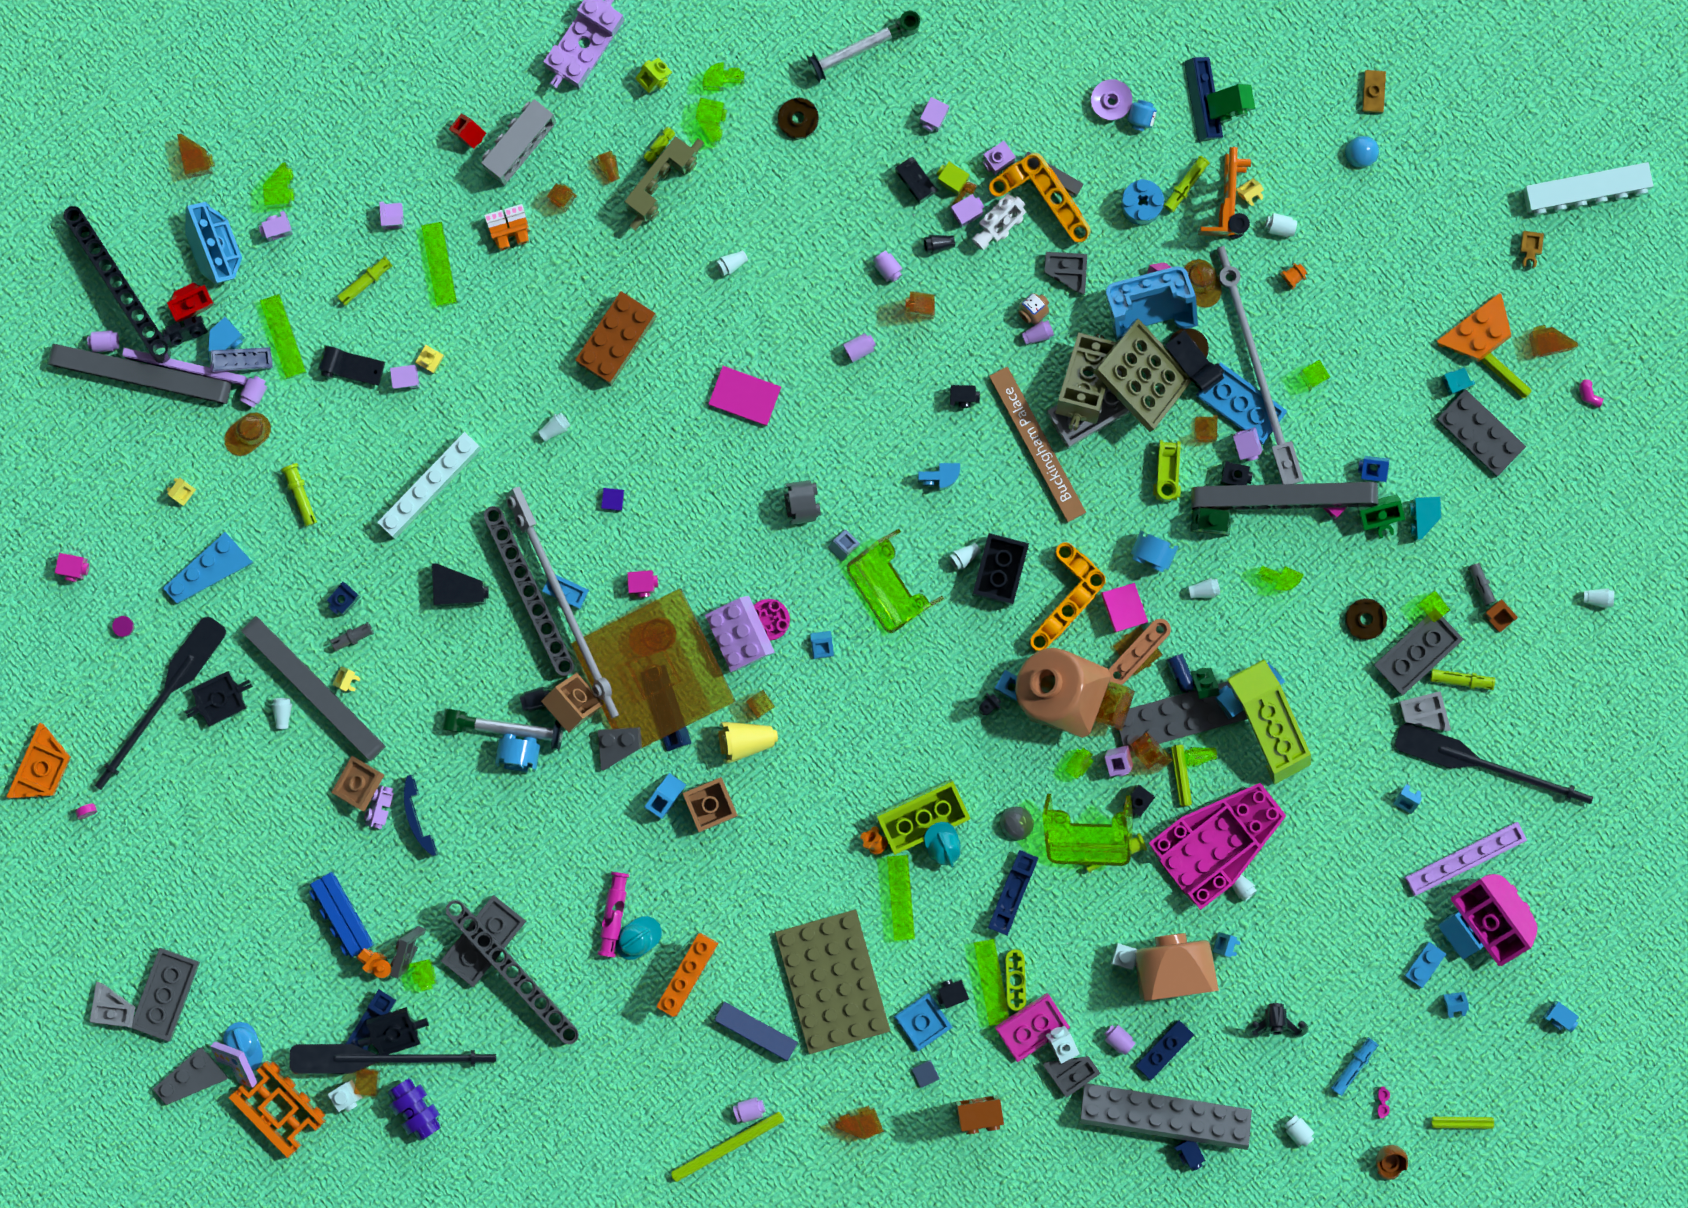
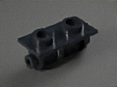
(176, 335)
(989, 704)

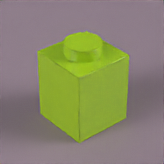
(952, 177)

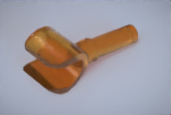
(969, 187)

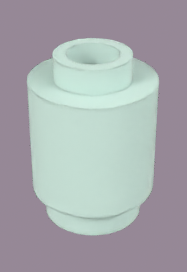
(1281, 225)
(1299, 1131)

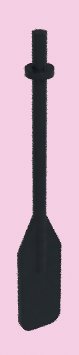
(181, 671)
(1455, 754)
(351, 1058)

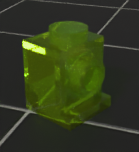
(424, 974)

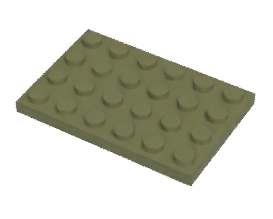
(832, 981)

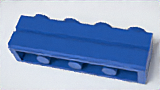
(341, 915)

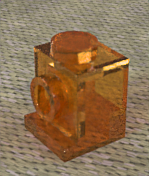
(561, 196)

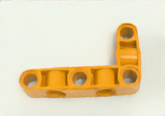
(1046, 183)
(1077, 599)

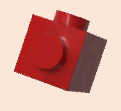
(467, 131)

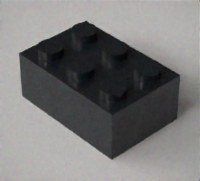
(1000, 569)

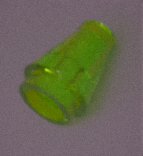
(1198, 755)

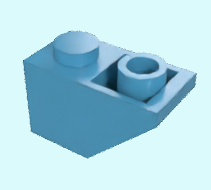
(224, 336)
(665, 796)

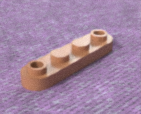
(1139, 651)

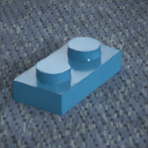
(574, 593)
(1425, 964)

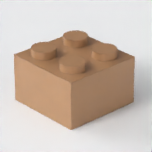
(572, 702)
(710, 804)

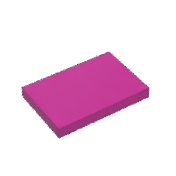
(744, 395)
(1028, 1027)

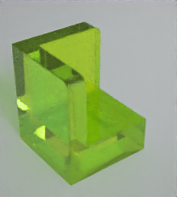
(1433, 606)

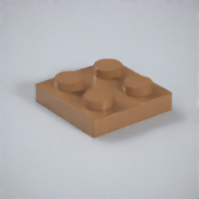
(358, 783)

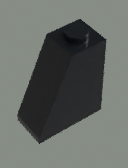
(456, 588)

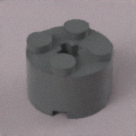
(801, 502)

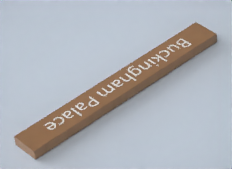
(1037, 444)

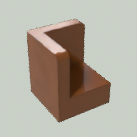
(1500, 615)

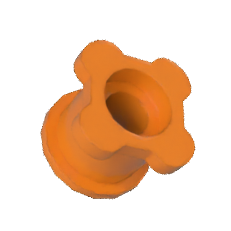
(1294, 275)
(874, 841)

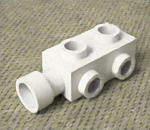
(999, 220)

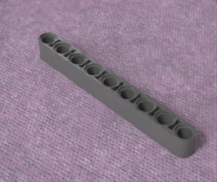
(139, 373)
(1285, 496)
(521, 584)
(313, 688)
(516, 981)

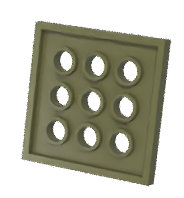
(1131, 374)

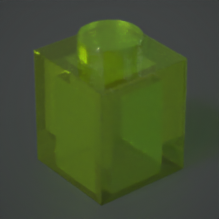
(1314, 375)

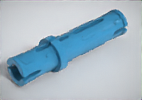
(1359, 1060)

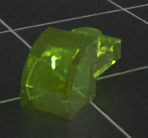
(717, 75)
(1285, 580)

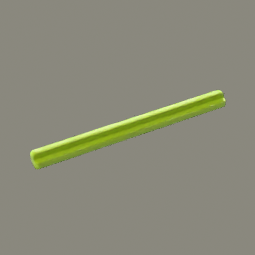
(727, 1146)

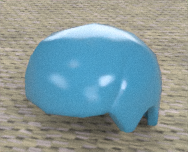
(1362, 151)

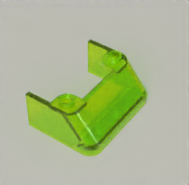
(884, 588)
(1088, 842)

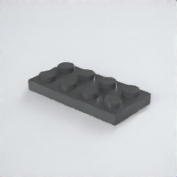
(1481, 433)
(1417, 653)
(466, 958)
(165, 994)

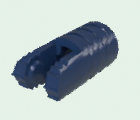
(1180, 672)

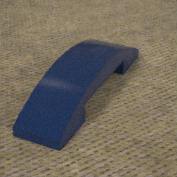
(410, 791)
(1013, 892)
(379, 1005)

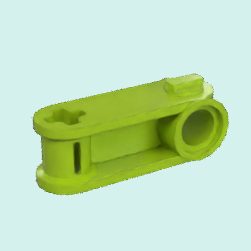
(1168, 470)

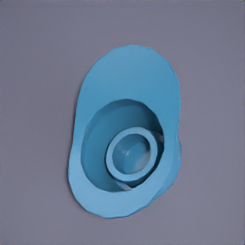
(244, 1038)

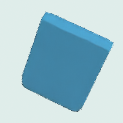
(822, 644)

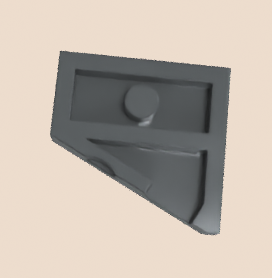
(1067, 269)
(618, 744)
(405, 952)
(1072, 1073)

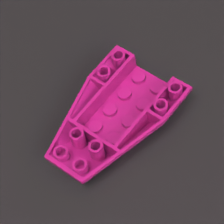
(1217, 843)

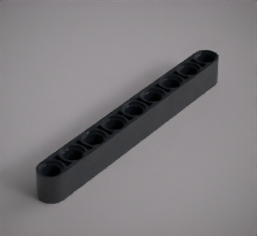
(113, 275)

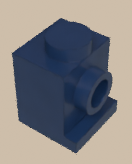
(350, 595)
(1190, 1154)

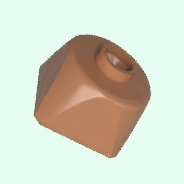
(1061, 690)
(1175, 968)

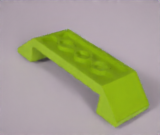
(1271, 720)

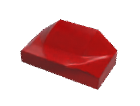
(189, 301)

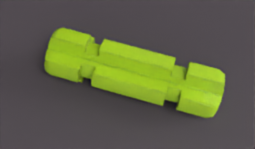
(659, 145)

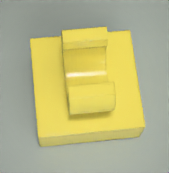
(1249, 190)
(429, 359)
(181, 491)
(344, 679)

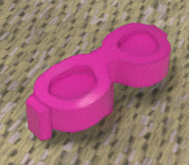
(1383, 1095)

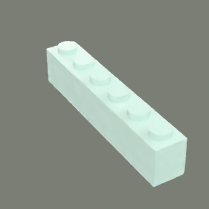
(1588, 188)
(429, 485)

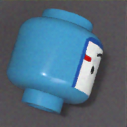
(1142, 115)

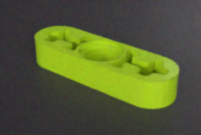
(1023, 984)

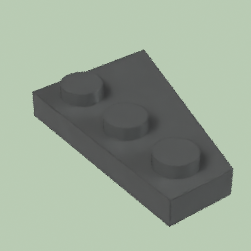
(190, 1077)

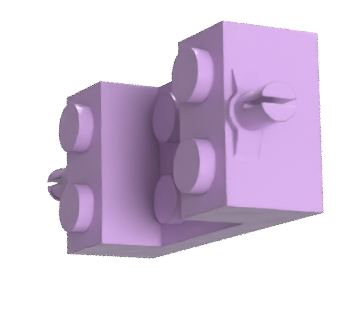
(594, 21)

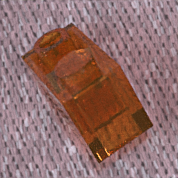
(920, 305)
(1151, 753)
(861, 1125)

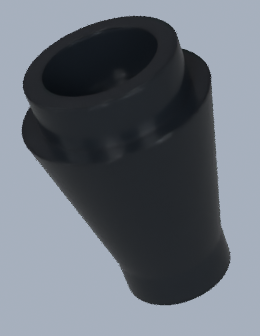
(937, 243)

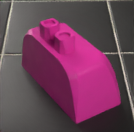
(1497, 917)

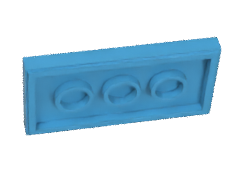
(1241, 404)

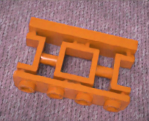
(687, 975)
(265, 1121)

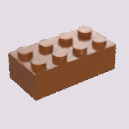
(616, 338)
(979, 1113)

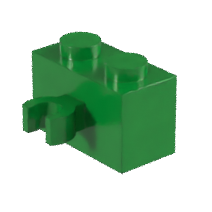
(1231, 102)
(1381, 516)

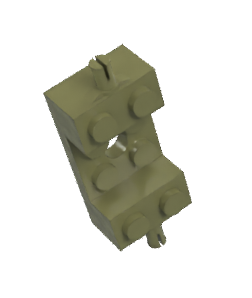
(640, 199)
(1083, 395)

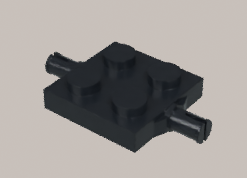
(219, 698)
(393, 1032)

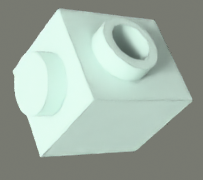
(1124, 956)
(1062, 1044)
(344, 1097)

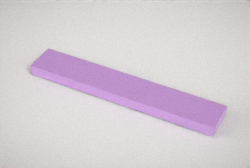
(185, 367)
(1465, 859)

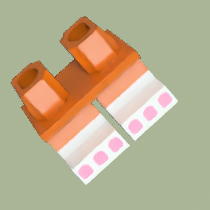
(499, 228)

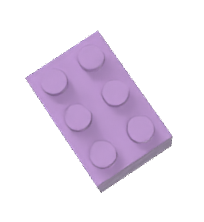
(739, 633)

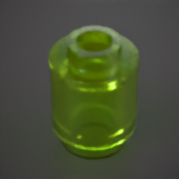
(1079, 763)

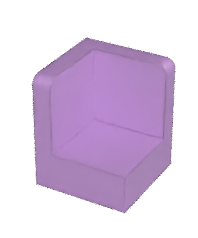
(391, 215)
(405, 377)

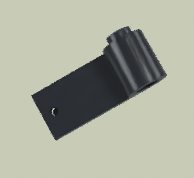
(1194, 363)
(350, 366)

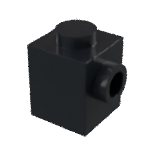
(1140, 800)
(951, 993)

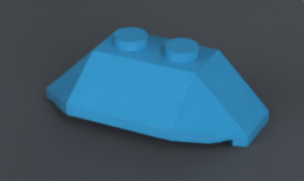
(212, 243)

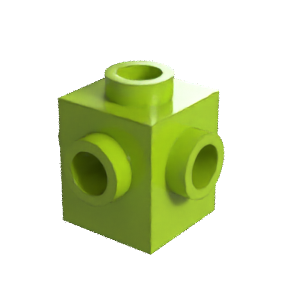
(653, 75)

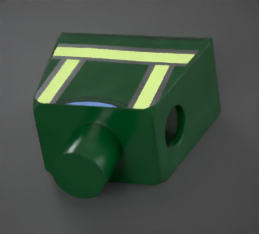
(1211, 521)

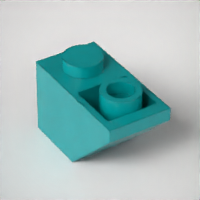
(1425, 513)

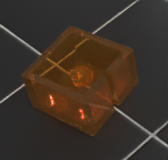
(1115, 706)

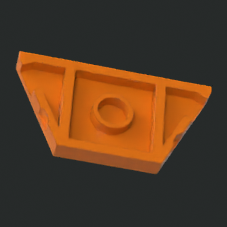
(1480, 331)
(41, 766)

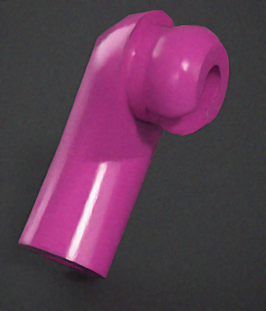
(1587, 393)

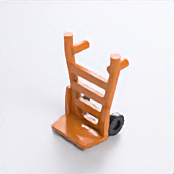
(1230, 223)

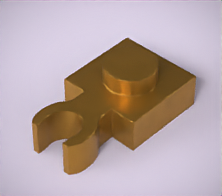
(1531, 245)

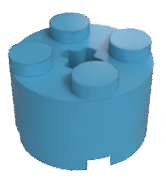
(1146, 213)
(1154, 551)
(517, 753)

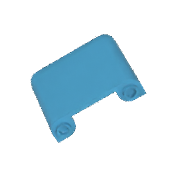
(1153, 300)

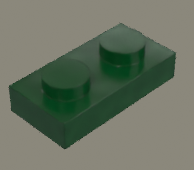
(1205, 683)

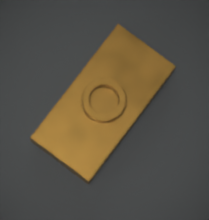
(1374, 91)

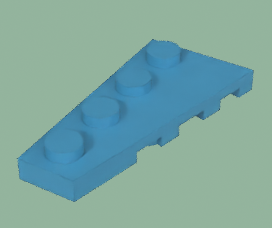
(211, 566)

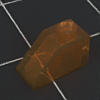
(195, 158)
(1549, 341)

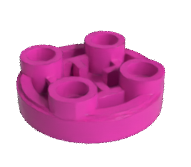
(773, 617)

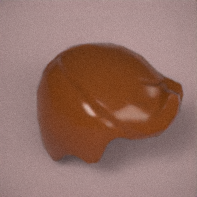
(1391, 1161)

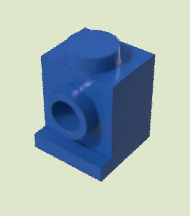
(1380, 474)

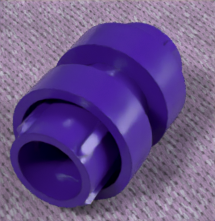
(418, 1116)

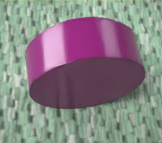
(123, 626)

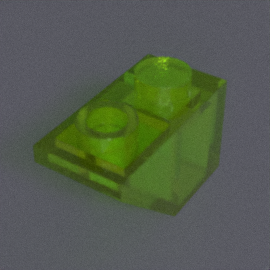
(709, 118)
(277, 188)

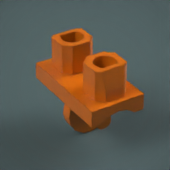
(375, 963)

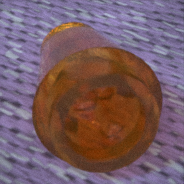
(608, 165)

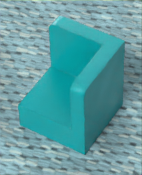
(1457, 381)

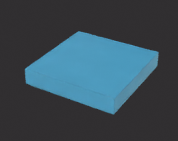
(923, 1021)

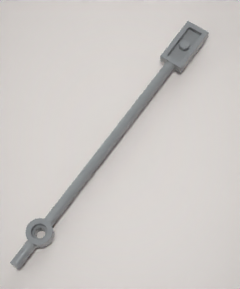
(1283, 452)
(525, 520)

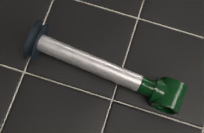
(899, 28)
(460, 721)

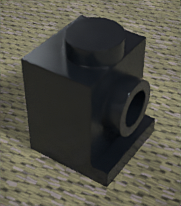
(964, 396)
(1228, 474)

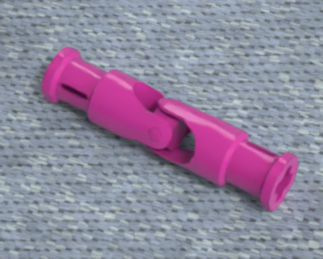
(611, 928)

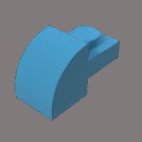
(946, 476)

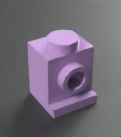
(276, 227)

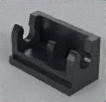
(916, 180)

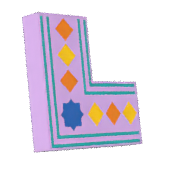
(237, 1061)

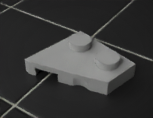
(1426, 711)
(111, 1008)

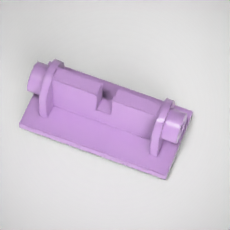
(375, 813)

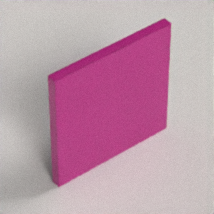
(1124, 607)

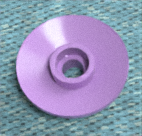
(1111, 89)

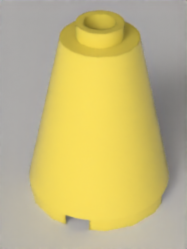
(744, 740)

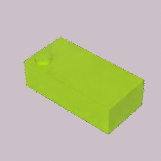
(909, 820)

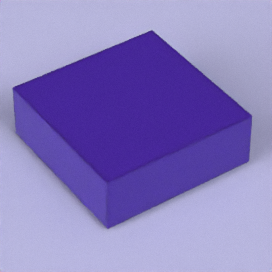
(612, 499)

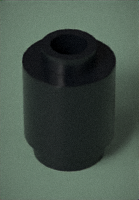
(532, 699)

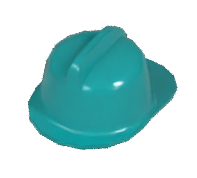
(943, 843)
(638, 937)

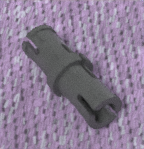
(1481, 584)
(352, 636)

